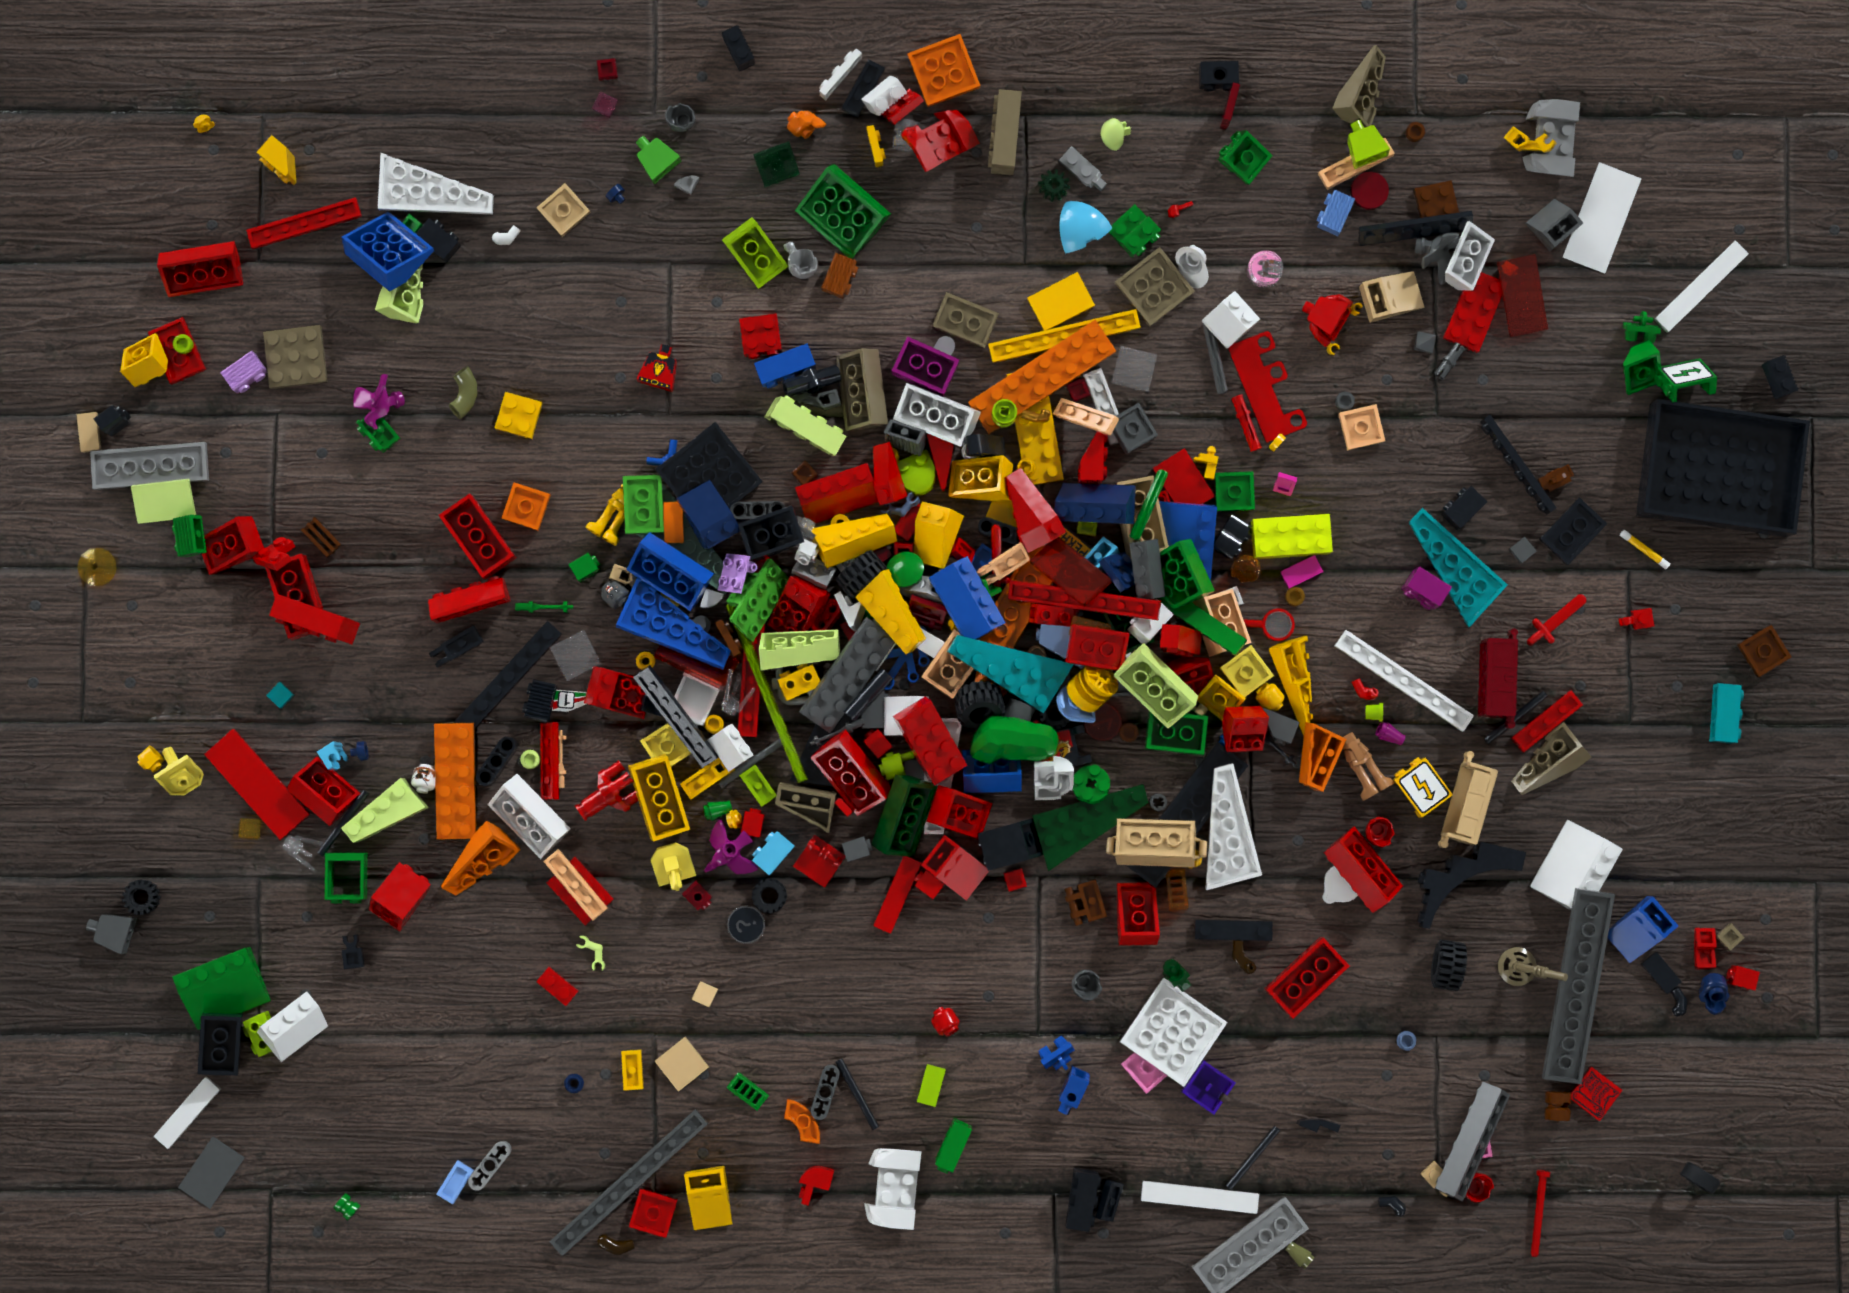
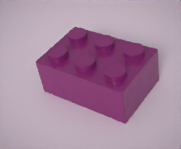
(925, 366)

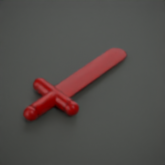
(996, 551)
(1564, 613)

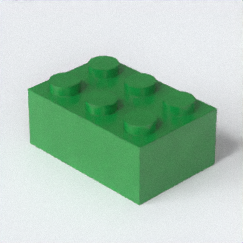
(1184, 736)

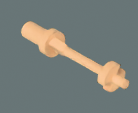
(561, 767)

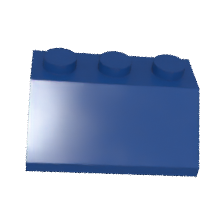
(994, 777)

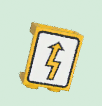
(1422, 786)

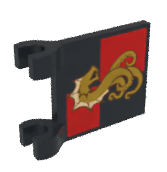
(1068, 748)

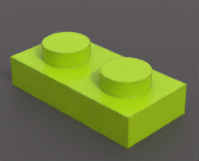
(758, 785)

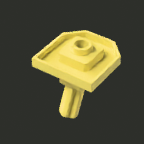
(179, 775)
(672, 864)

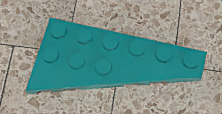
(1471, 580)
(1023, 674)

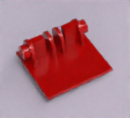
(819, 861)

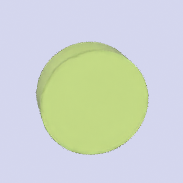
(530, 759)

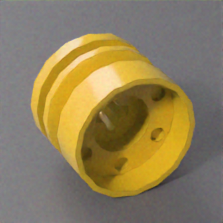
(1092, 688)

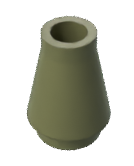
(1300, 1255)

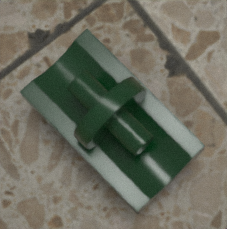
(1176, 974)

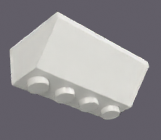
(936, 414)
(528, 816)

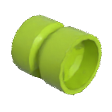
(1004, 413)

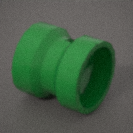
(346, 1207)

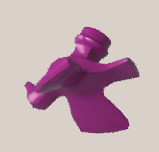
(377, 402)
(729, 851)

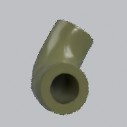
(466, 392)

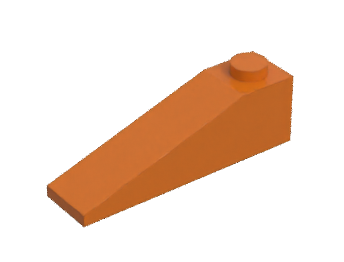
(483, 853)

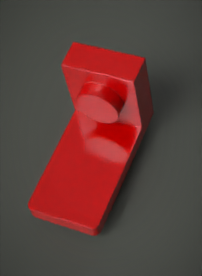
(1050, 615)

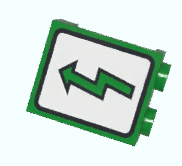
(1685, 374)

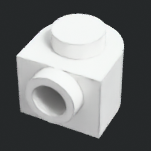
(806, 552)

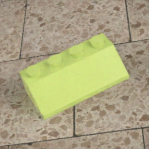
(1156, 686)

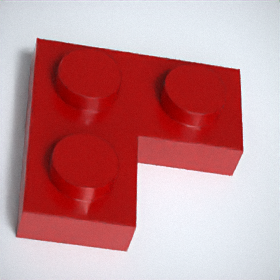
(275, 555)

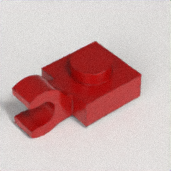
(1639, 618)

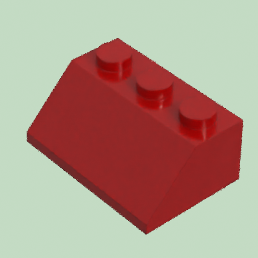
(322, 791)

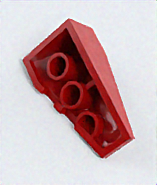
(1034, 516)

